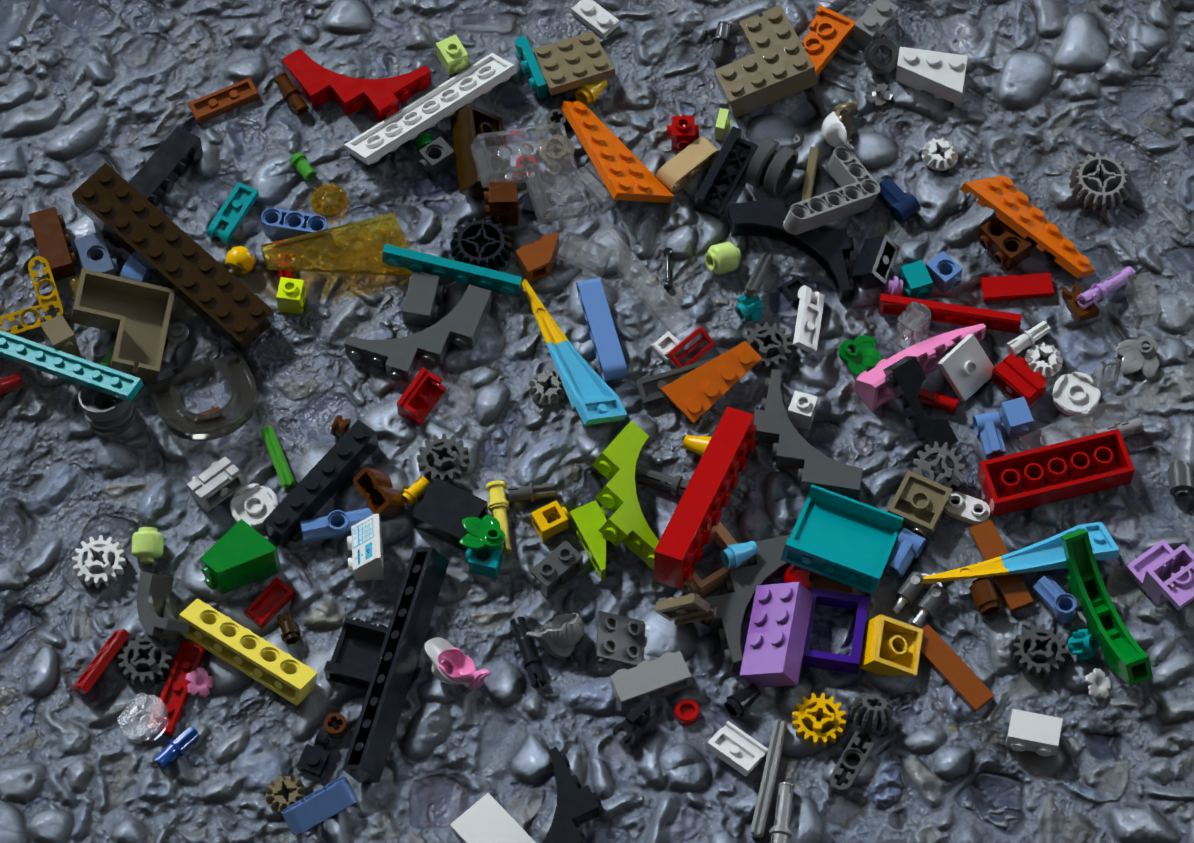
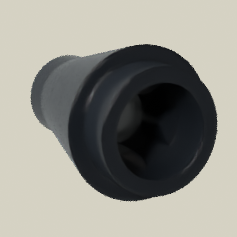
(741, 701)

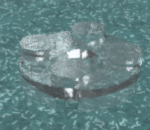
(138, 708)

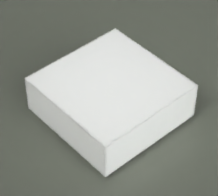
(664, 345)

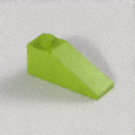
(586, 523)

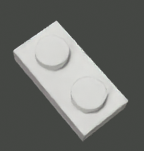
(595, 17)

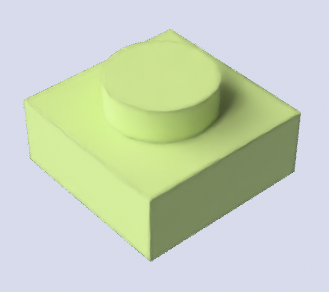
(723, 124)

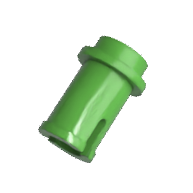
(299, 162)

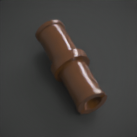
(291, 94)

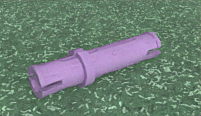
(1099, 291)

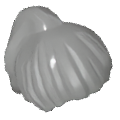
(560, 635)

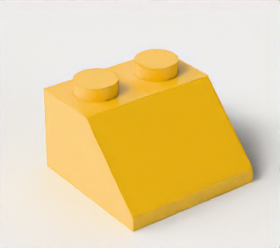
(890, 647)

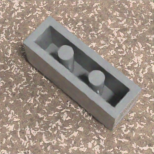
(650, 680)

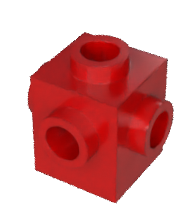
(682, 131)

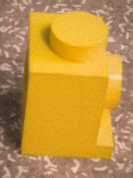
(546, 514)

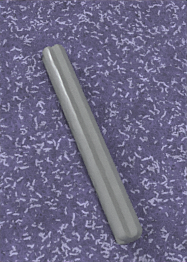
(768, 779)

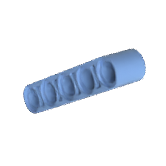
(601, 329)

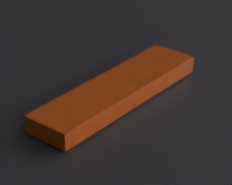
(991, 546)
(954, 670)

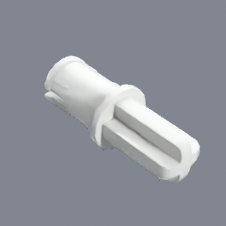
(1028, 338)

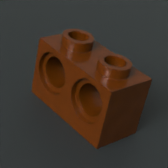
(502, 203)
(1007, 240)

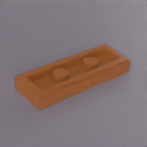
(223, 100)

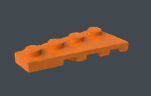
(826, 36)
(708, 383)

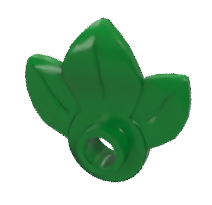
(864, 354)
(482, 533)

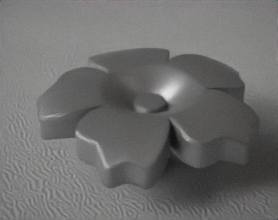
(878, 95)

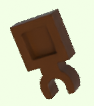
(1078, 313)

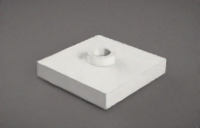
(966, 367)

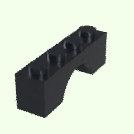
(906, 379)

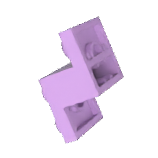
(1165, 574)

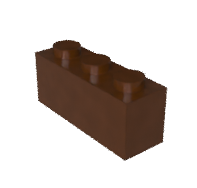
(53, 243)

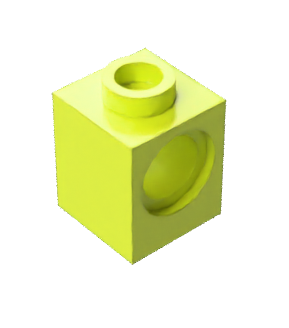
(291, 295)

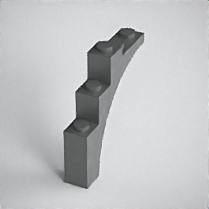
(431, 344)
(795, 452)
(741, 589)

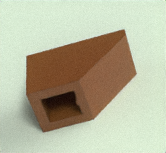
(538, 257)

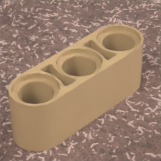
(687, 164)

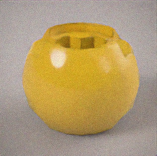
(240, 260)

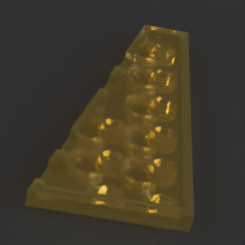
(340, 249)

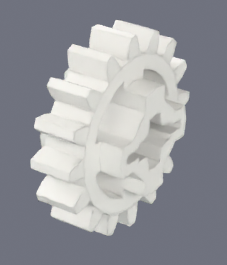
(94, 570)

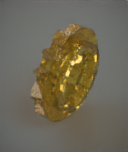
(320, 204)

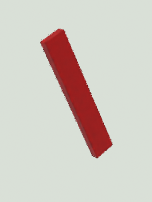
(954, 313)

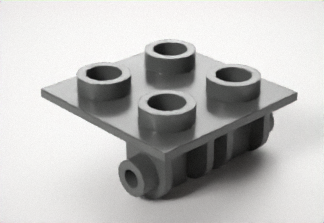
(619, 639)

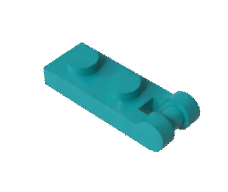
(530, 67)
(232, 212)

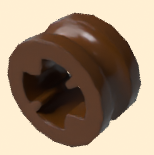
(340, 426)
(340, 720)

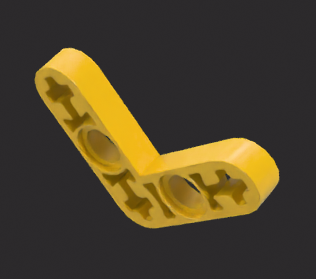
(44, 301)

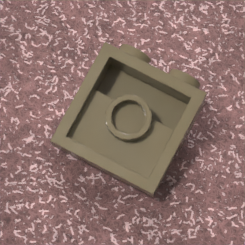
(920, 503)

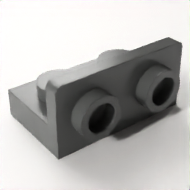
(557, 568)

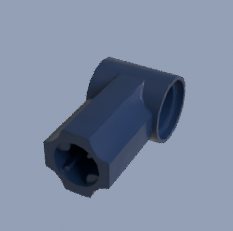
(901, 205)

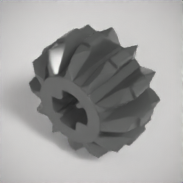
(871, 712)

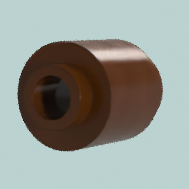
(985, 596)

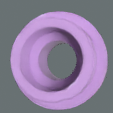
(894, 286)

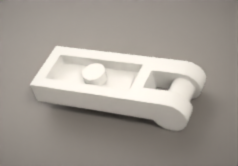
(808, 319)

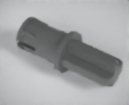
(720, 41)
(531, 492)

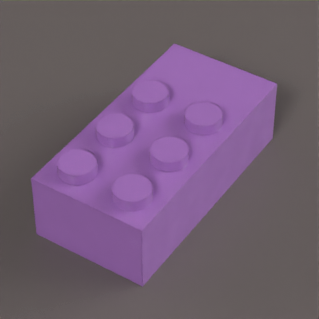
(776, 635)

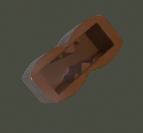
(379, 492)

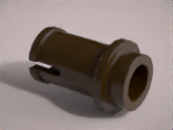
(290, 634)

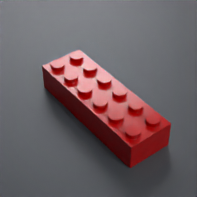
(1055, 472)

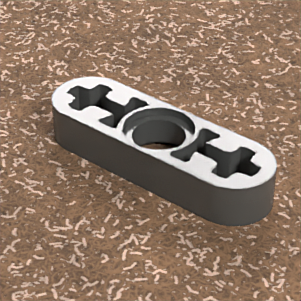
(852, 771)

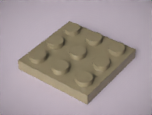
(573, 63)

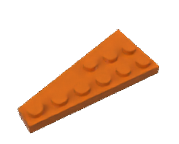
(617, 166)
(1024, 218)

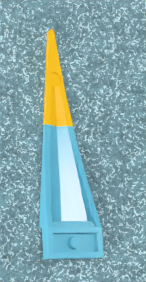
(583, 386)
(1037, 557)

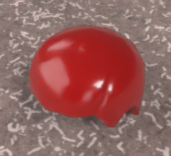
(798, 574)

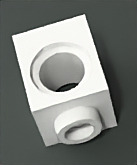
(802, 409)

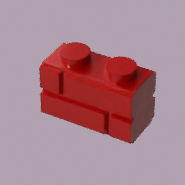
(1018, 379)

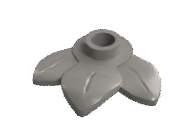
(1136, 358)

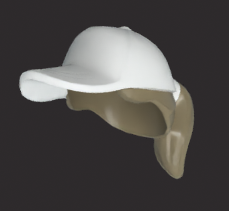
(837, 125)

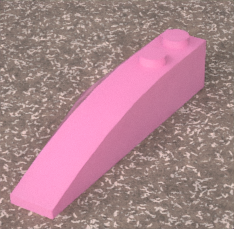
(872, 386)

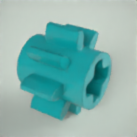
(749, 308)
(1083, 644)

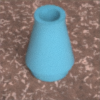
(736, 554)

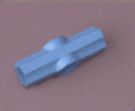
(323, 527)

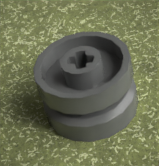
(771, 167)

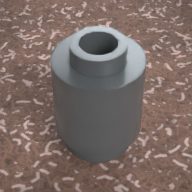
(1180, 479)

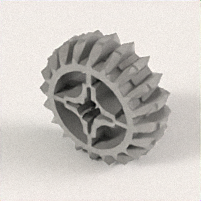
(1093, 187)

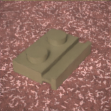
(685, 609)

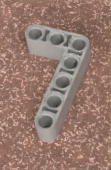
(856, 195)

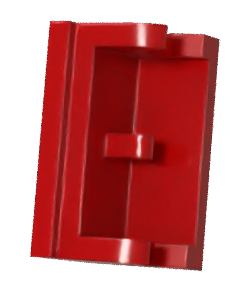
(420, 397)

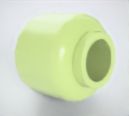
(722, 258)
(147, 544)

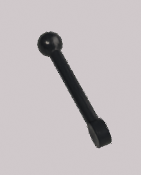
(667, 253)

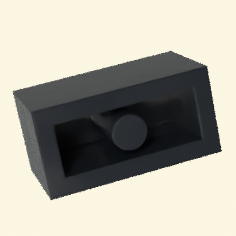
(875, 262)

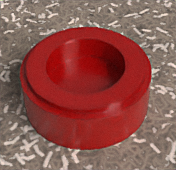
(687, 712)

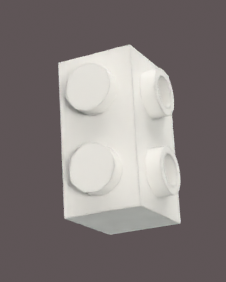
(1034, 732)

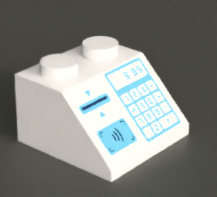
(366, 550)

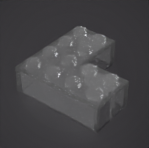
(540, 159)

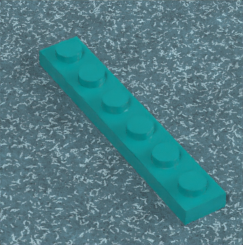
(451, 269)

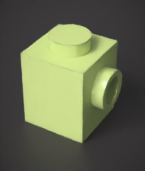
(452, 55)

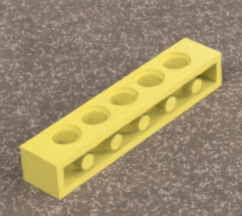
(248, 652)

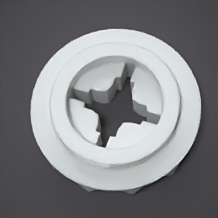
(936, 161)
(1054, 361)

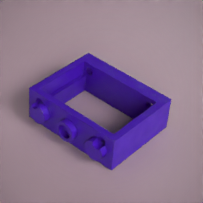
(835, 661)

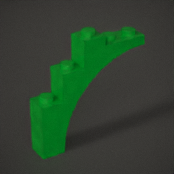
(1102, 619)

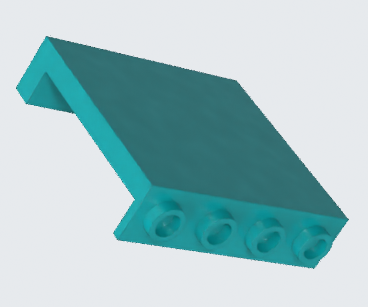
(842, 539)

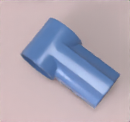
(989, 428)
(906, 548)
(1056, 598)

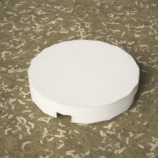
(1075, 393)
(253, 504)

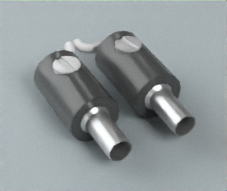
(928, 604)

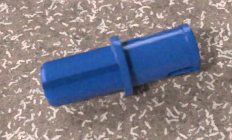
(176, 748)

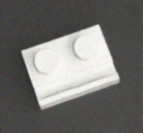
(736, 748)

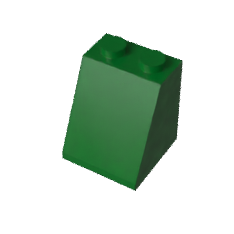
(239, 559)

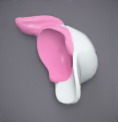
(452, 665)

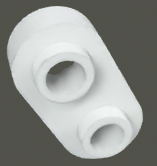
(965, 509)

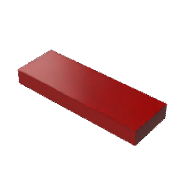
(1017, 287)
(101, 661)

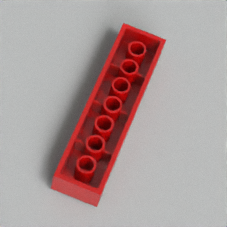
(704, 498)

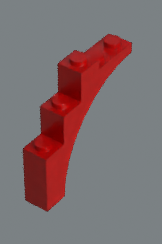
(352, 93)

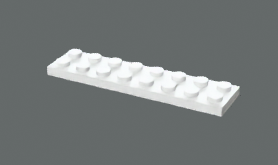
(430, 109)

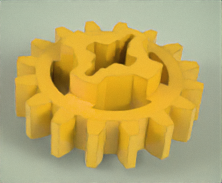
(807, 717)

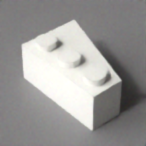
(933, 72)

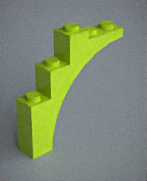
(620, 497)

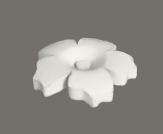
(1098, 683)

